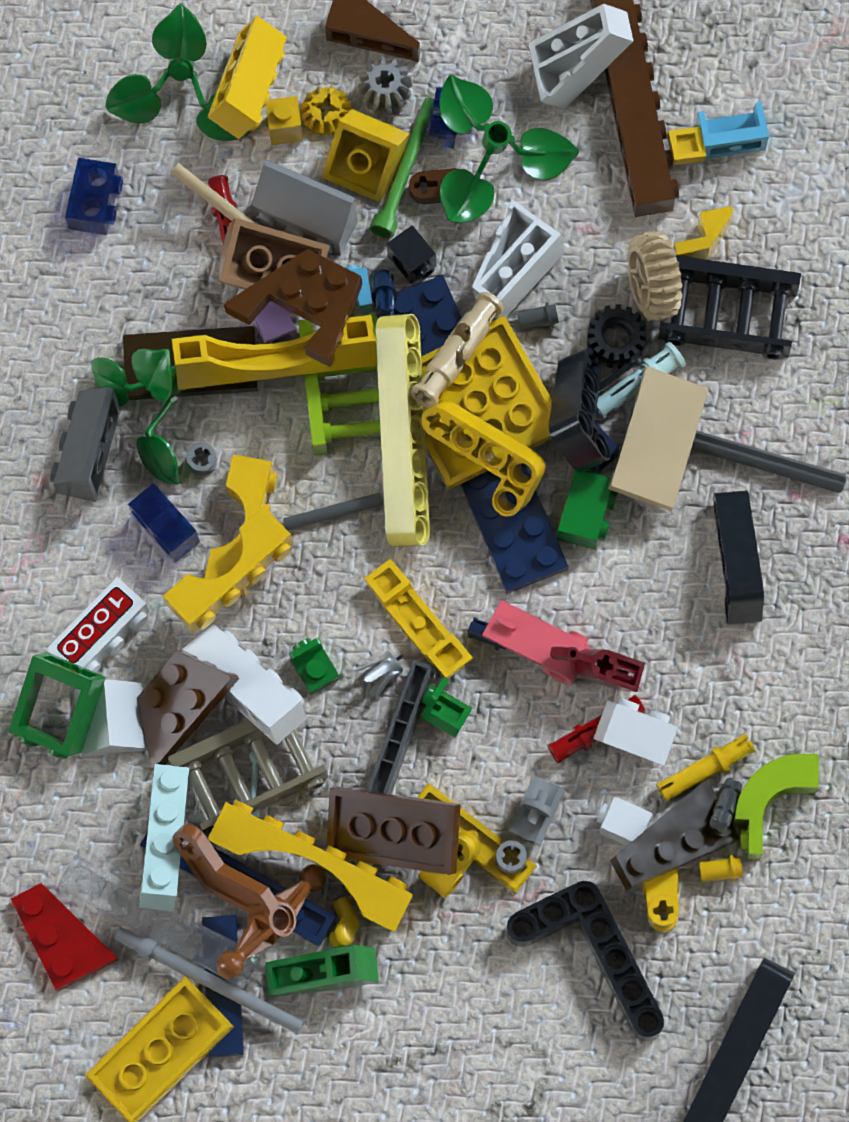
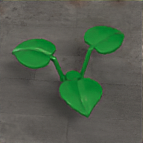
(182, 42)
(469, 105)
(160, 379)

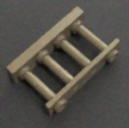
(220, 749)

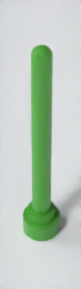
(384, 222)

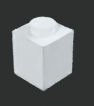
(623, 821)

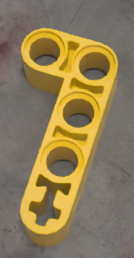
(481, 452)

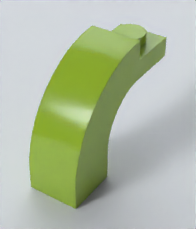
(777, 778)

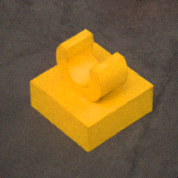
(686, 145)

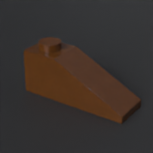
(365, 27)

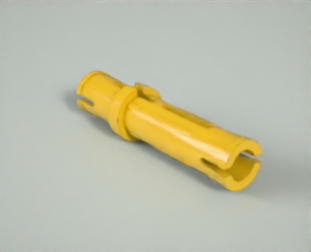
(716, 761)

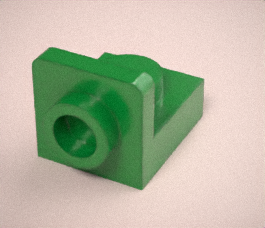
(313, 665)

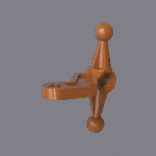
(268, 915)

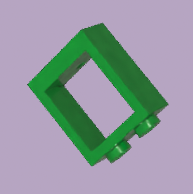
(68, 673)

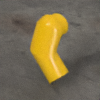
(347, 925)

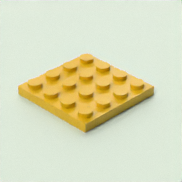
(501, 390)

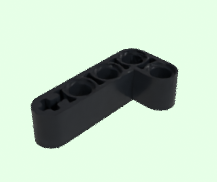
(575, 409)
(739, 557)

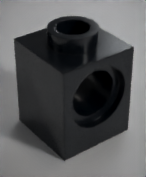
(412, 255)

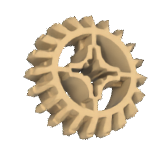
(654, 275)

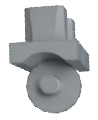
(536, 810)

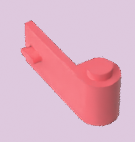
(534, 639)

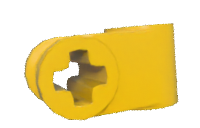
(444, 883)
(662, 893)

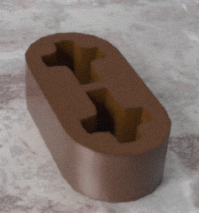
(433, 180)

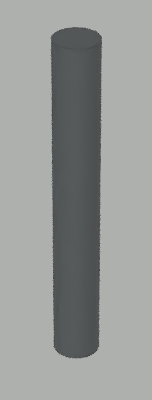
(332, 511)

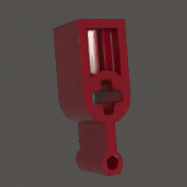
(603, 667)

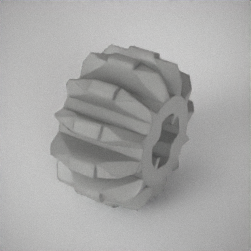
(389, 74)

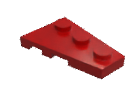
(60, 938)

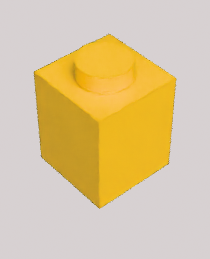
(284, 120)

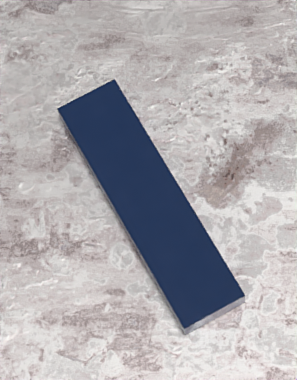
(233, 1042)

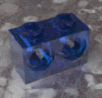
(87, 196)
(164, 522)

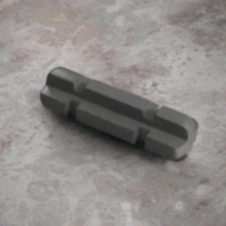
(725, 805)

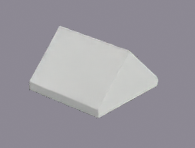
(116, 721)

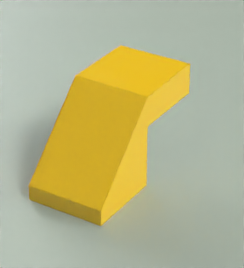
(712, 226)

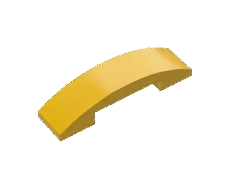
(417, 620)

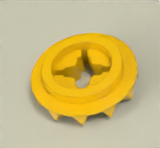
(312, 115)

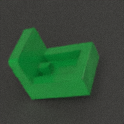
(444, 710)

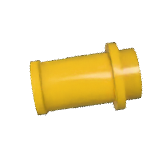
(721, 869)

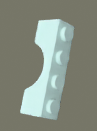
(161, 855)

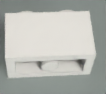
(636, 732)

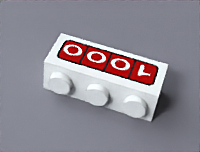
(101, 627)

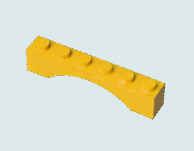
(211, 362)
(375, 898)

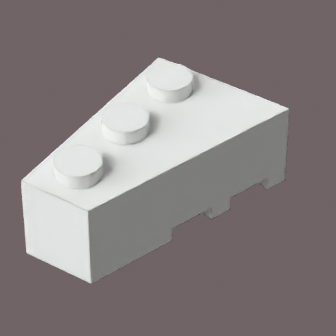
(578, 53)
(519, 257)

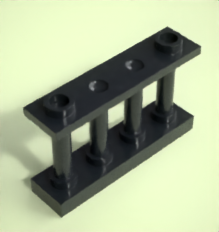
(748, 281)

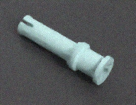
(665, 361)

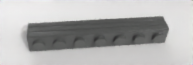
(401, 728)

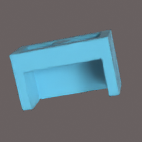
(734, 133)

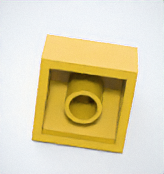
(365, 155)

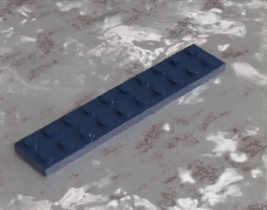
(519, 544)

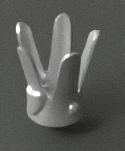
(386, 666)

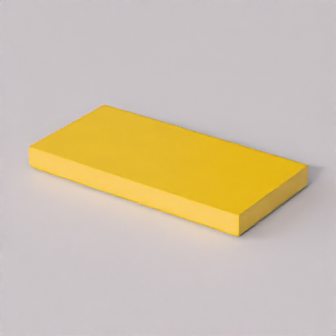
(159, 1051)

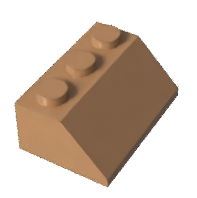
(257, 250)

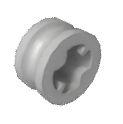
(191, 459)
(500, 856)

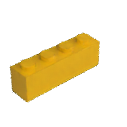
(248, 77)

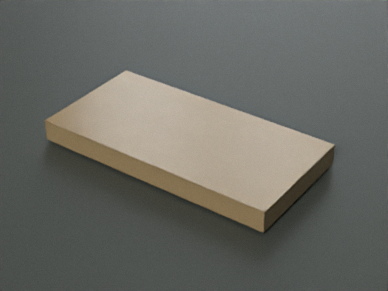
(658, 438)

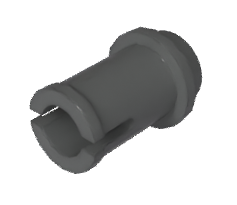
(537, 317)

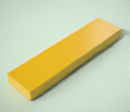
(489, 844)

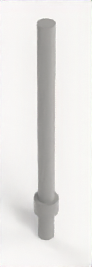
(149, 949)

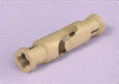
(457, 349)

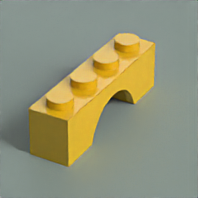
(249, 485)
(198, 599)

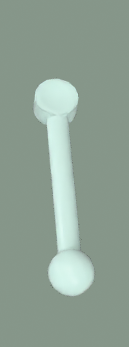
(254, 780)

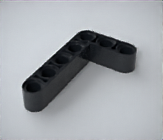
(600, 947)

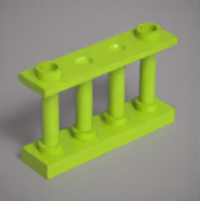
(321, 402)

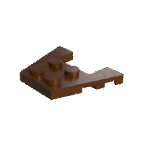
(311, 289)

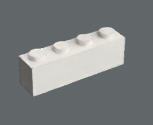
(258, 691)

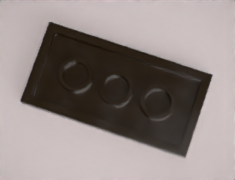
(163, 340)

